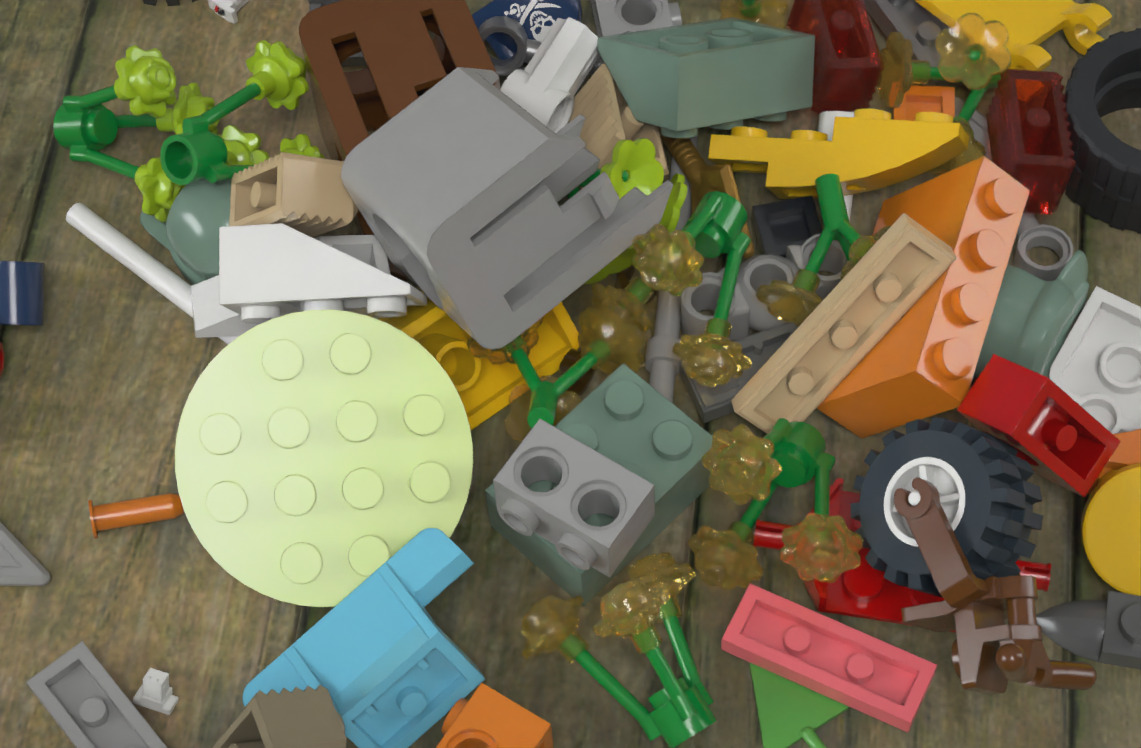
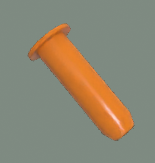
(134, 512)

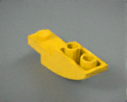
(864, 152)

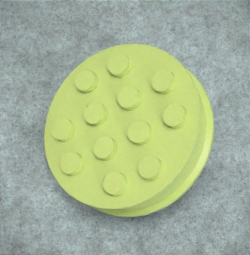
(320, 453)

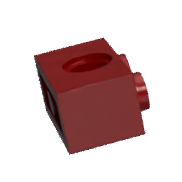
(1041, 423)

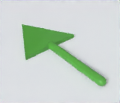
(790, 710)

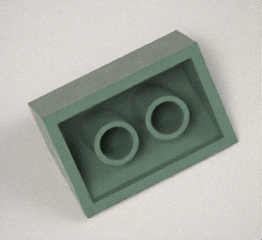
(711, 73)

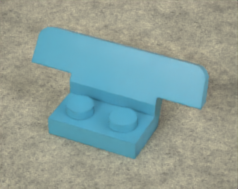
(382, 650)

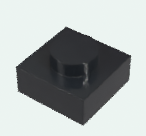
(785, 224)

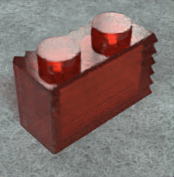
(844, 52)
(1032, 135)

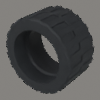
(1106, 169)

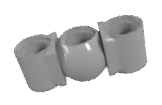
(758, 270)

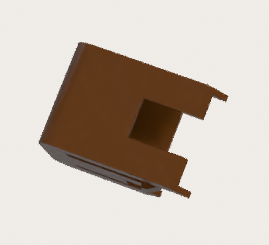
(399, 61)

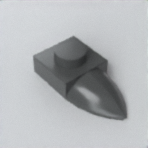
(1098, 629)

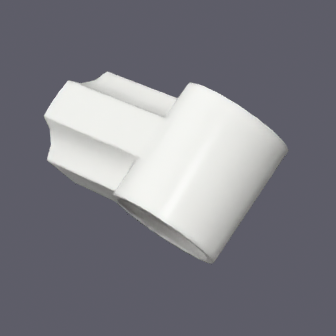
(554, 73)

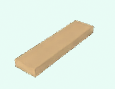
(845, 325)

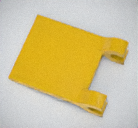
(1030, 24)

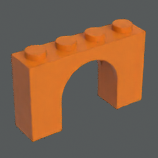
(934, 349)

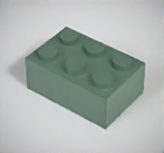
(641, 433)

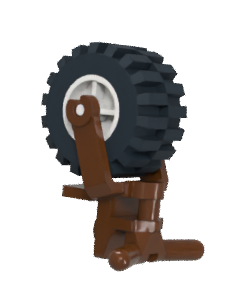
(950, 519)

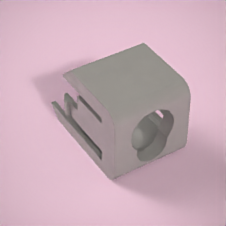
(470, 209)

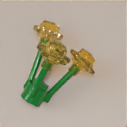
(672, 265)
(754, 468)
(631, 611)

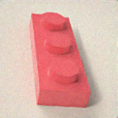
(829, 657)

